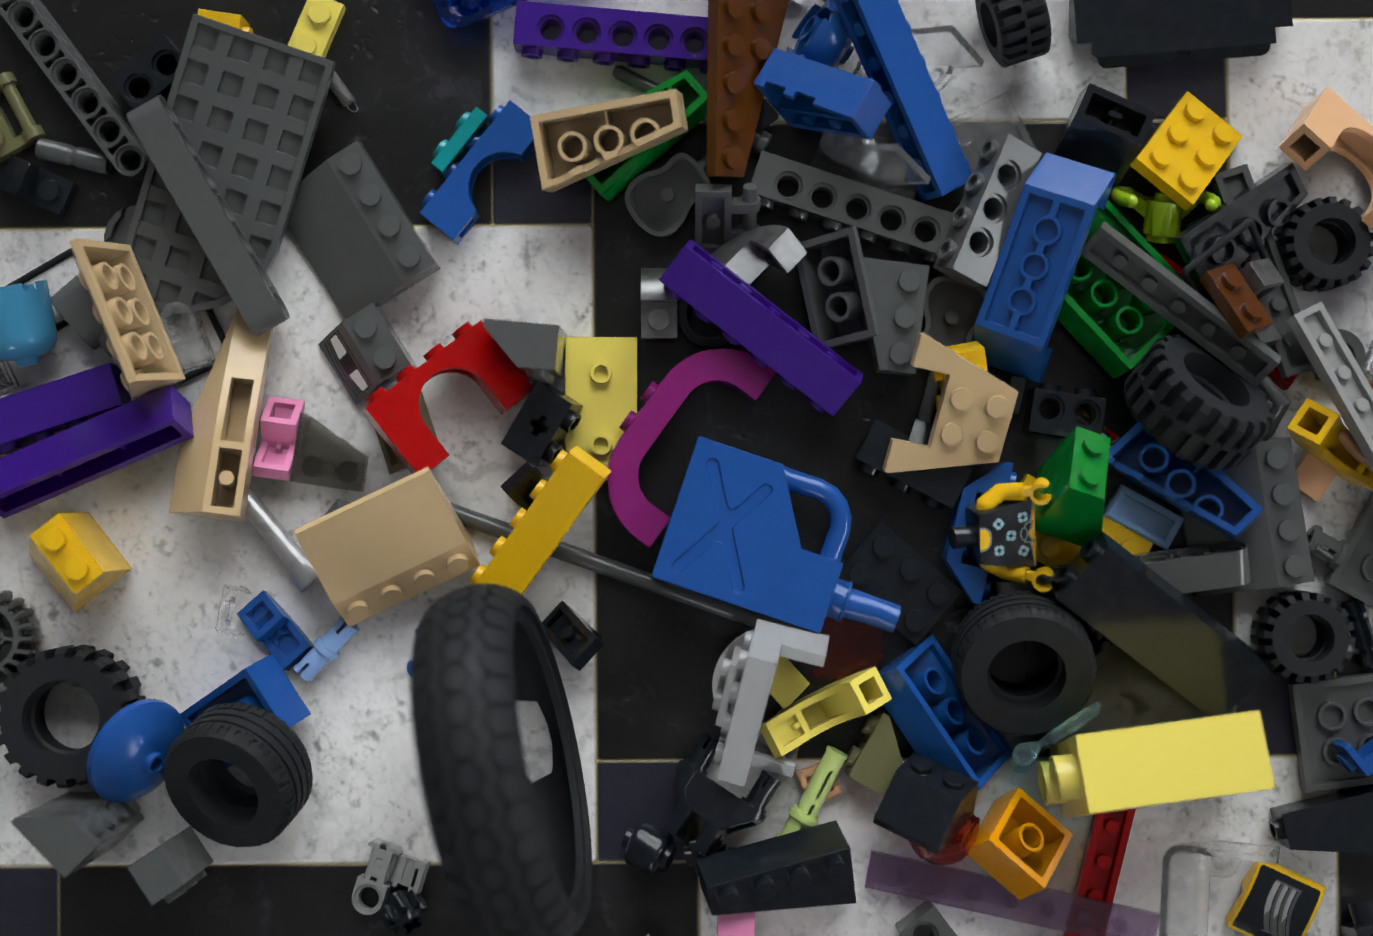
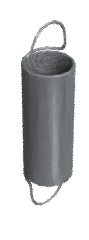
(341, 91)

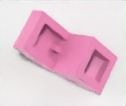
(278, 436)

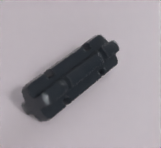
(1363, 631)

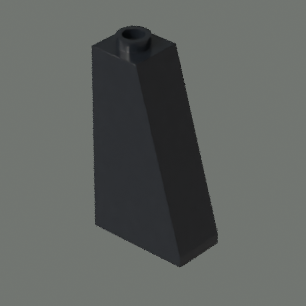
(1327, 822)

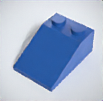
(258, 685)

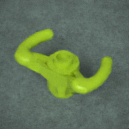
(1160, 213)

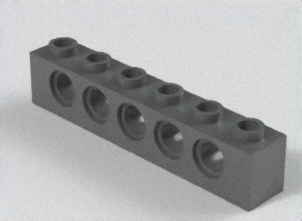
(842, 191)

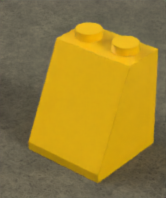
(76, 557)

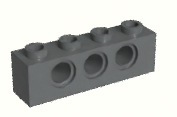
(988, 230)

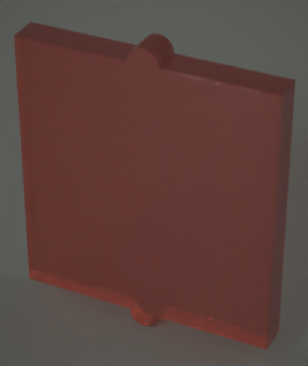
(850, 648)

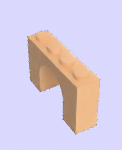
(1335, 127)

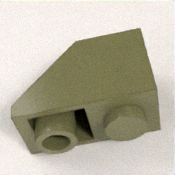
(876, 756)

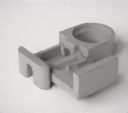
(385, 867)

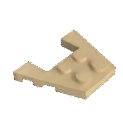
(969, 417)

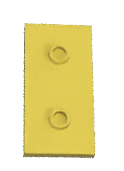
(603, 380)

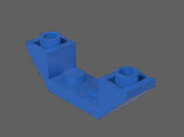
(969, 578)

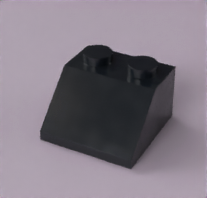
(927, 803)

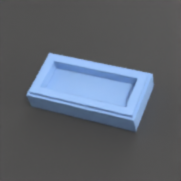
(1143, 516)

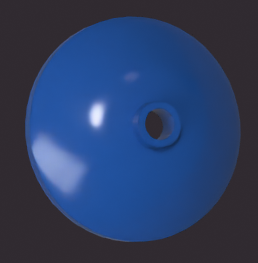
(132, 750)

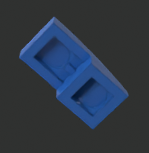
(276, 630)

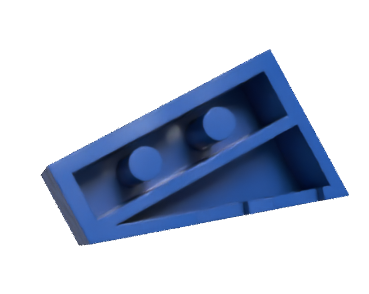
(821, 96)

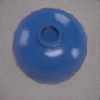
(822, 36)

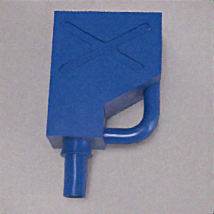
(741, 543)

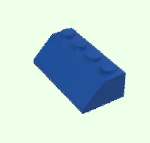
(935, 718)

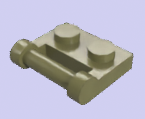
(9, 142)

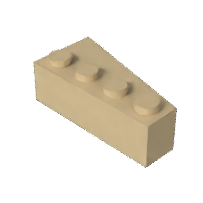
(599, 135)

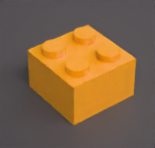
(1020, 843)

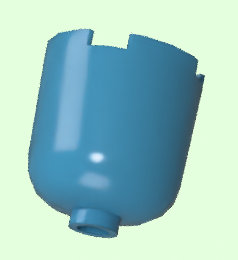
(26, 323)

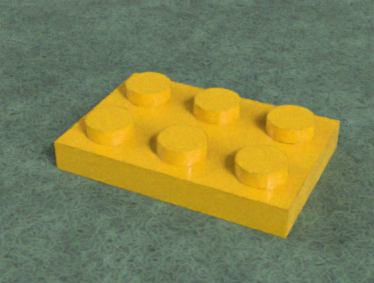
(1186, 151)

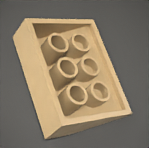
(127, 315)
(388, 547)

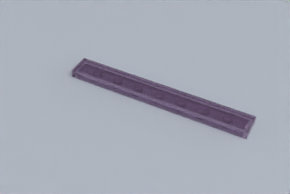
(987, 896)

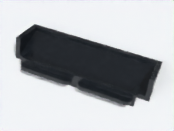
(1156, 30)

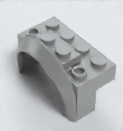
(744, 702)

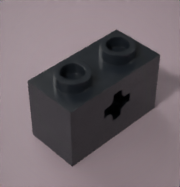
(527, 434)

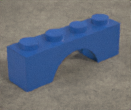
(452, 205)

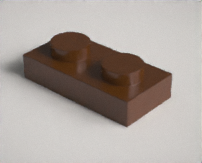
(1236, 300)

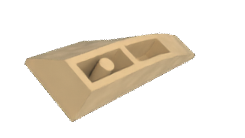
(218, 461)

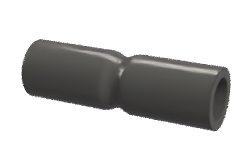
(69, 155)

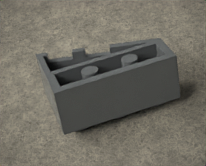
(898, 303)

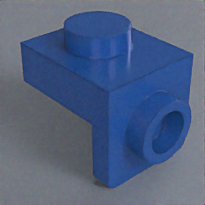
(1352, 760)

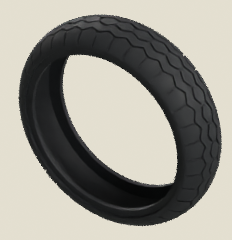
(506, 845)

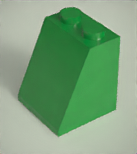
(1077, 487)

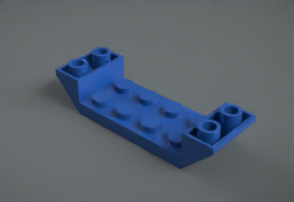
(1039, 263)

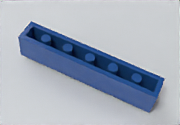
(916, 110)

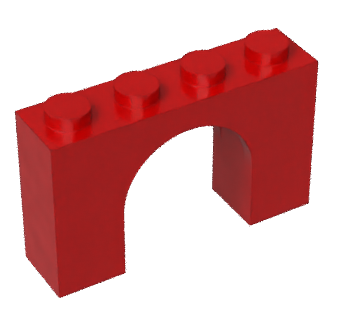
(471, 354)

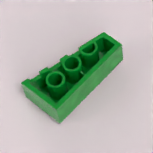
(618, 176)

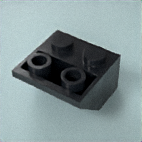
(1104, 131)

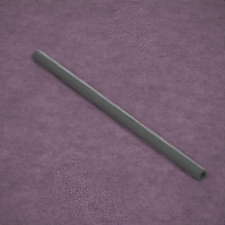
(622, 572)

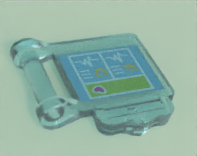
(1026, 753)

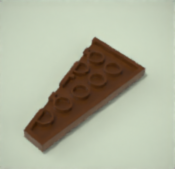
(738, 47)

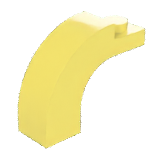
(824, 709)

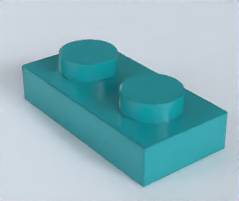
(455, 148)

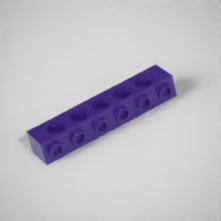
(536, 17)

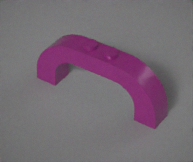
(640, 430)

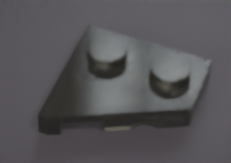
(326, 458)

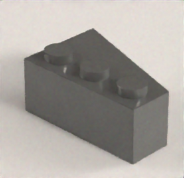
(172, 867)

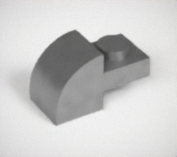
(657, 307)

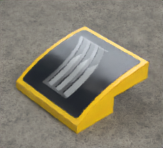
(1275, 902)

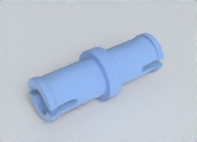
(325, 649)

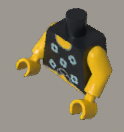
(1002, 532)

